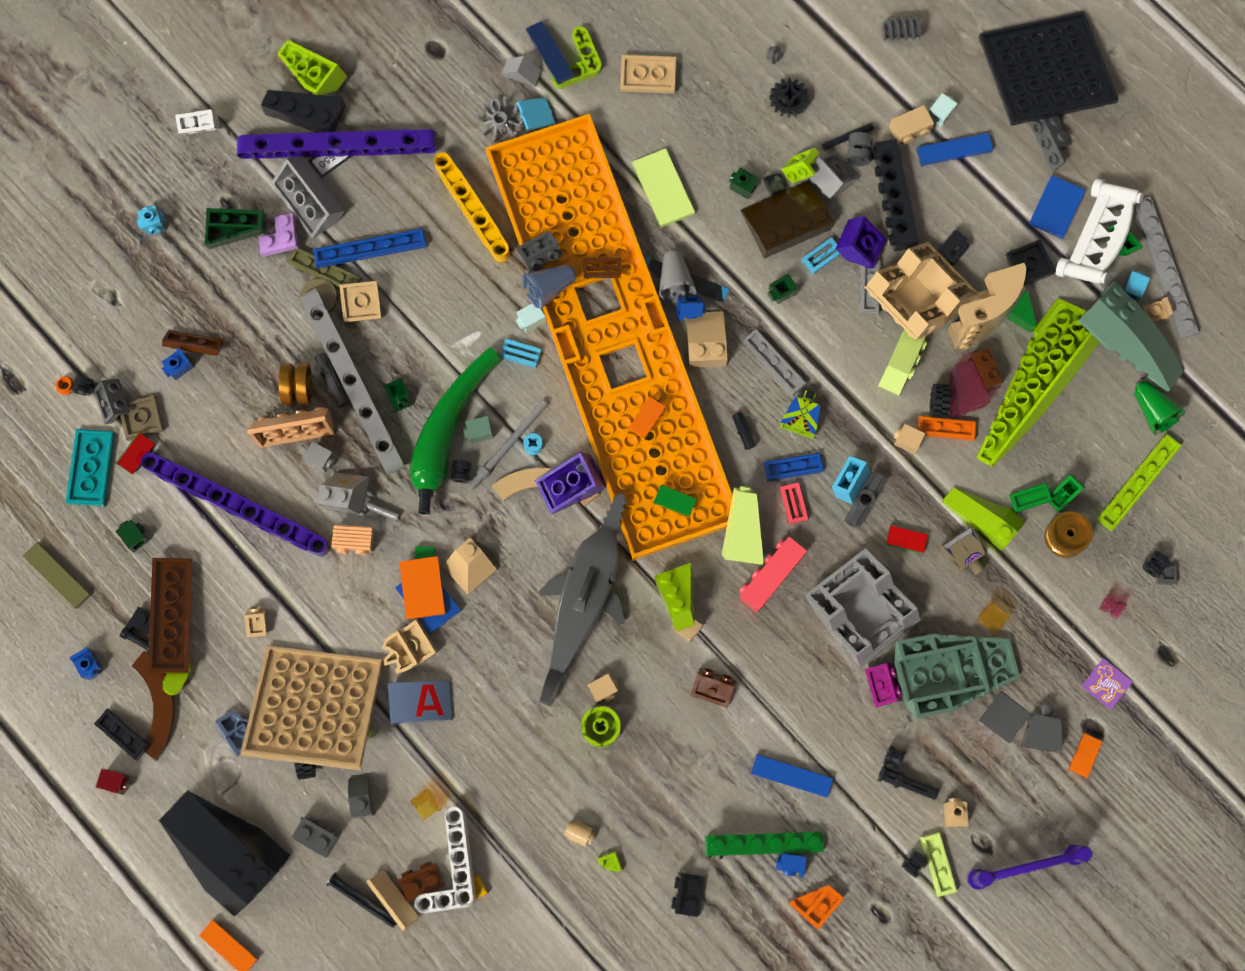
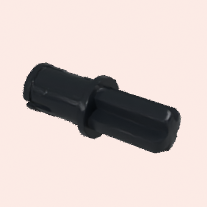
(743, 430)

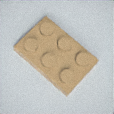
(648, 74)

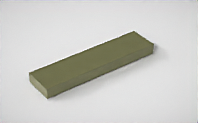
(335, 275)
(56, 575)

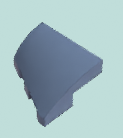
(233, 730)

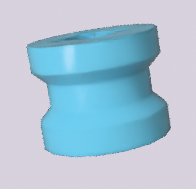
(533, 448)

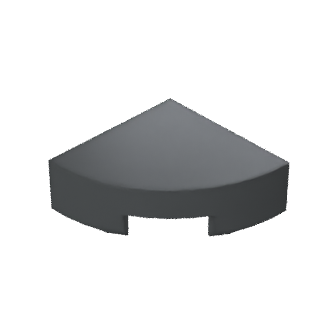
(1168, 575)

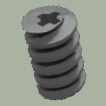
(903, 27)

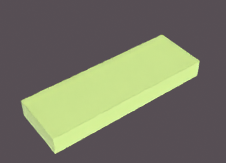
(938, 864)

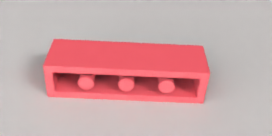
(772, 575)

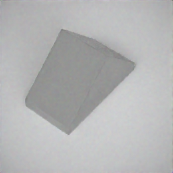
(522, 70)

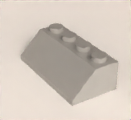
(307, 196)

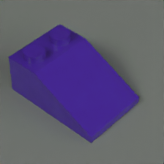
(570, 482)

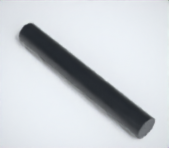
(845, 137)

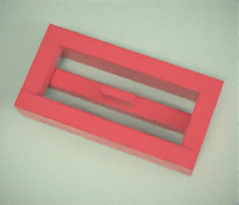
(797, 519)

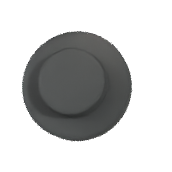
(774, 54)

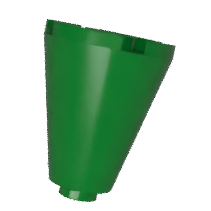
(1157, 407)

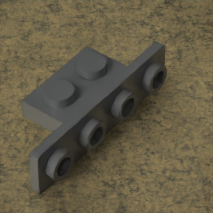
(1051, 139)

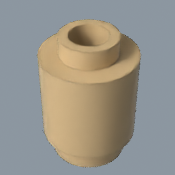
(579, 833)

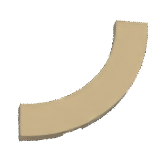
(524, 480)

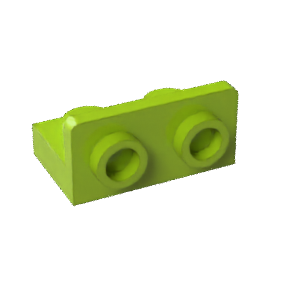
(800, 166)

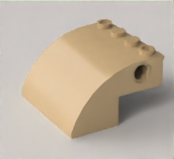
(921, 290)
(991, 304)

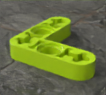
(584, 64)

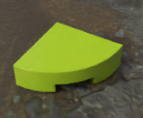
(610, 862)

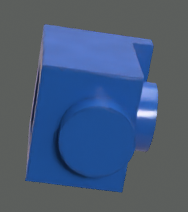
(690, 307)
(183, 364)
(93, 667)
(791, 864)

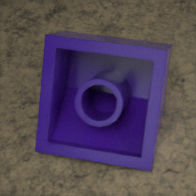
(861, 242)

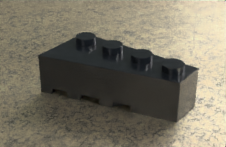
(304, 110)

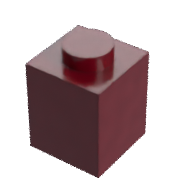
(113, 781)

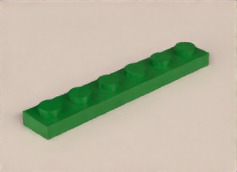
(764, 843)

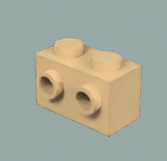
(911, 125)

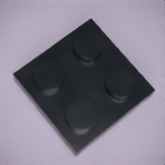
(1036, 260)

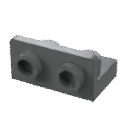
(539, 251)
(111, 400)
(314, 836)

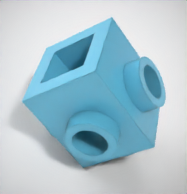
(151, 220)

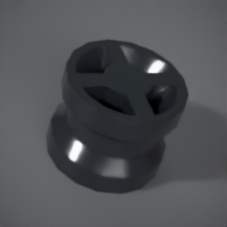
(82, 385)
(894, 757)

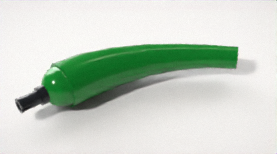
(434, 443)

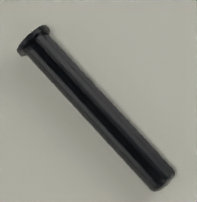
(361, 900)

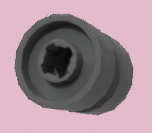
(859, 149)

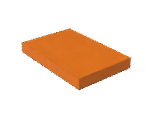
(422, 588)

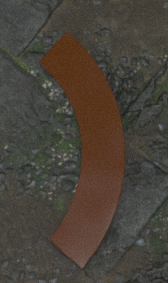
(162, 708)

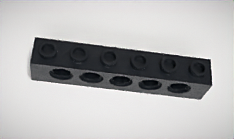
(890, 150)

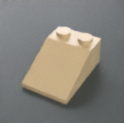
(707, 340)

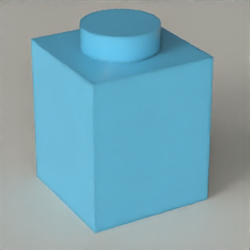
(1136, 285)

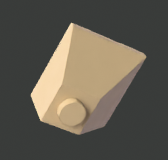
(469, 566)

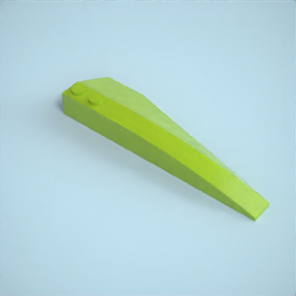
(1045, 370)

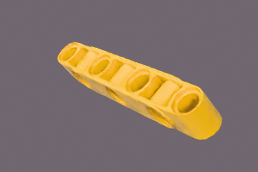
(471, 207)

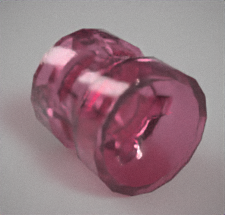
(1111, 605)

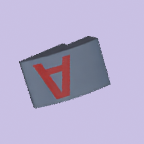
(419, 702)

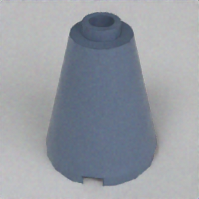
(547, 283)

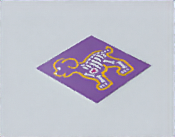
(1107, 684)

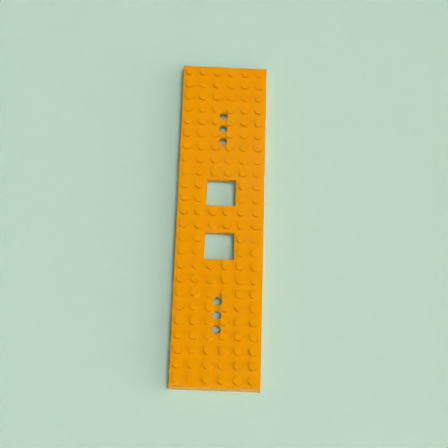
(572, 164)

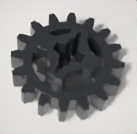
(797, 94)

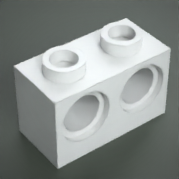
(197, 122)

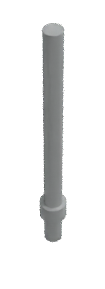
(484, 471)

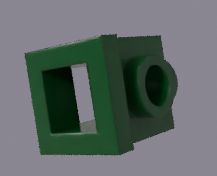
(784, 283)

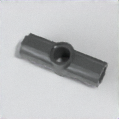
(859, 509)

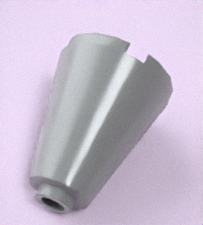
(675, 278)

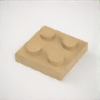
(360, 301)

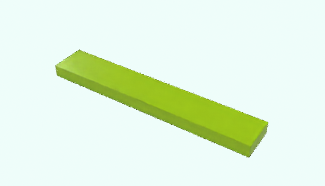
(1139, 482)

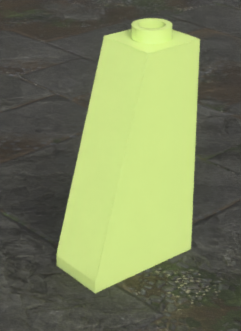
(743, 528)

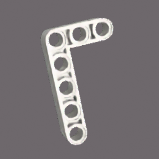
(456, 868)

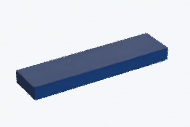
(954, 149)
(792, 776)

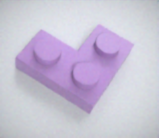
(284, 238)

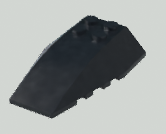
(223, 850)

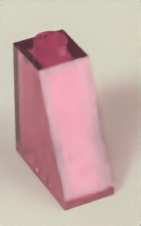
(966, 389)

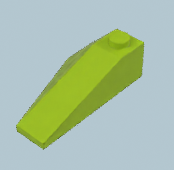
(311, 69)
(988, 518)

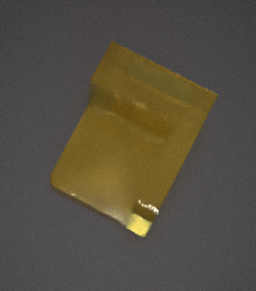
(992, 618)
(425, 804)

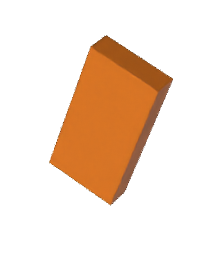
(647, 417)
(1085, 755)

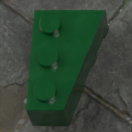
(232, 225)

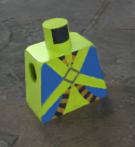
(802, 415)

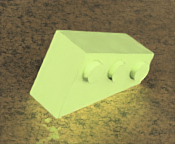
(901, 363)

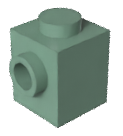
(478, 430)

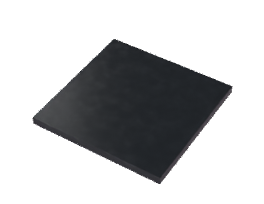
(1048, 68)

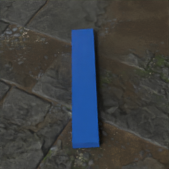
(369, 248)

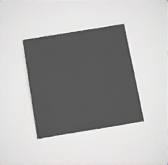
(1004, 717)

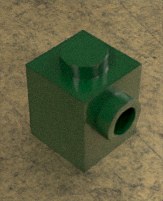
(743, 183)
(132, 535)

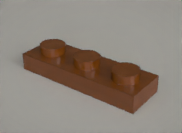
(192, 342)

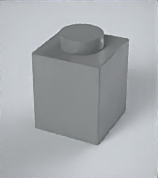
(319, 457)

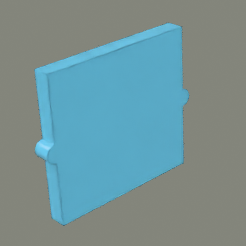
(536, 113)

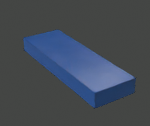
(793, 467)

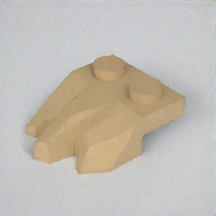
(409, 647)

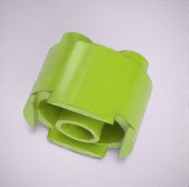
(598, 716)

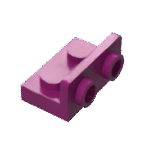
(884, 684)

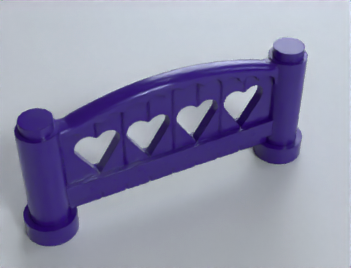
(1072, 855)

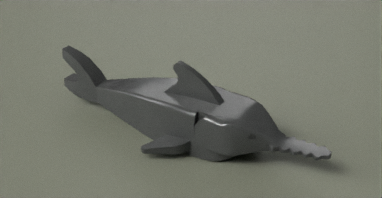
(584, 596)

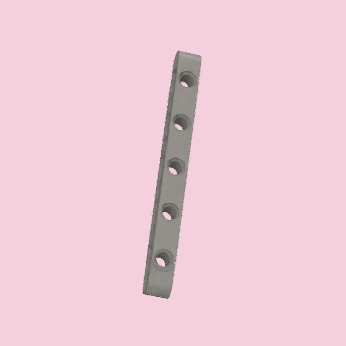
(356, 392)

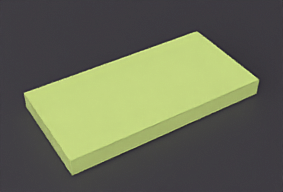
(663, 188)

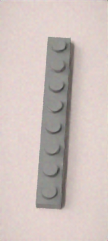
(1165, 268)

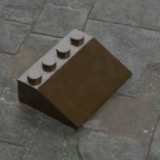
(787, 219)

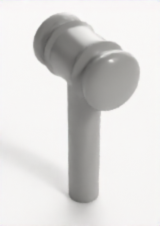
(376, 508)

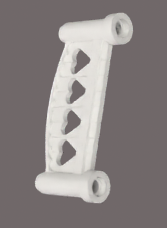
(1107, 196)

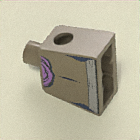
(964, 551)

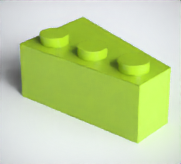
(677, 594)

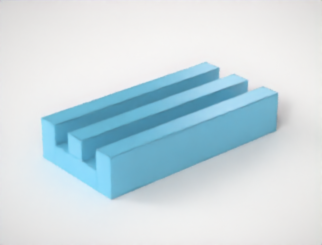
(809, 265)
(503, 355)

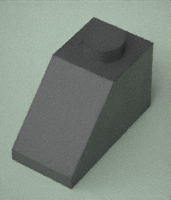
(360, 797)

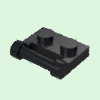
(141, 621)

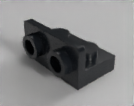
(688, 894)

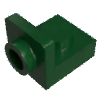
(398, 395)

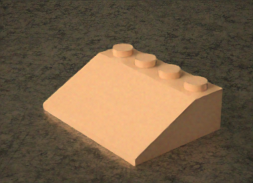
(292, 428)

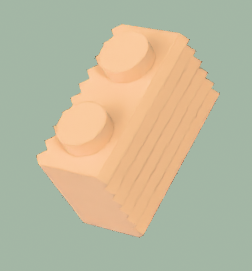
(352, 538)

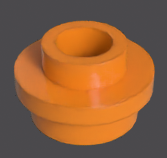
(61, 382)

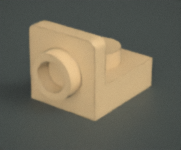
(1159, 310)
(256, 621)

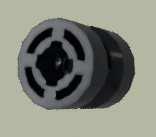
(461, 471)
(1156, 564)
(914, 864)

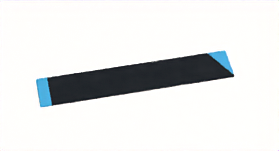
(702, 286)

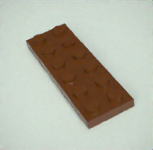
(170, 616)

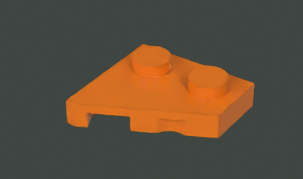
(817, 905)

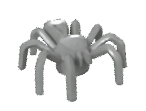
(499, 118)

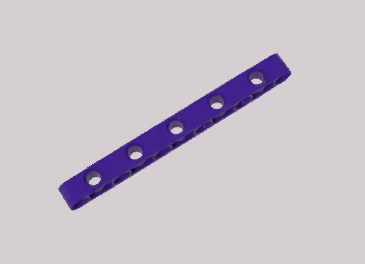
(351, 144)
(234, 504)

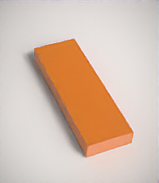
(947, 428)
(228, 947)

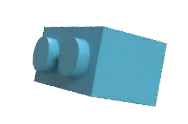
(851, 479)

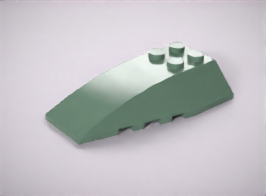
(1127, 329)
(951, 671)

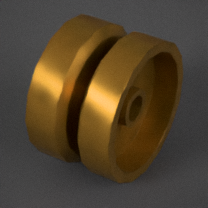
(295, 384)
(1076, 526)

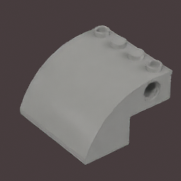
(863, 607)

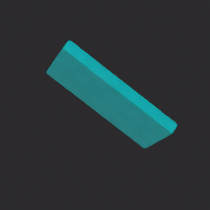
(90, 467)

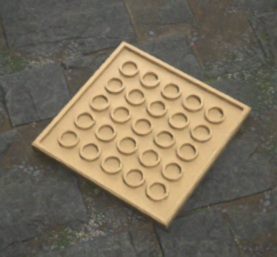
(312, 708)

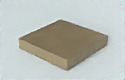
(143, 418)

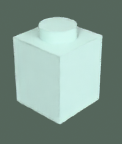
(942, 109)
(530, 318)

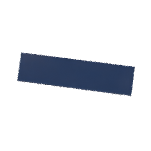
(549, 53)

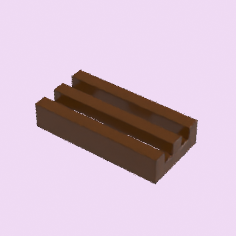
(602, 268)

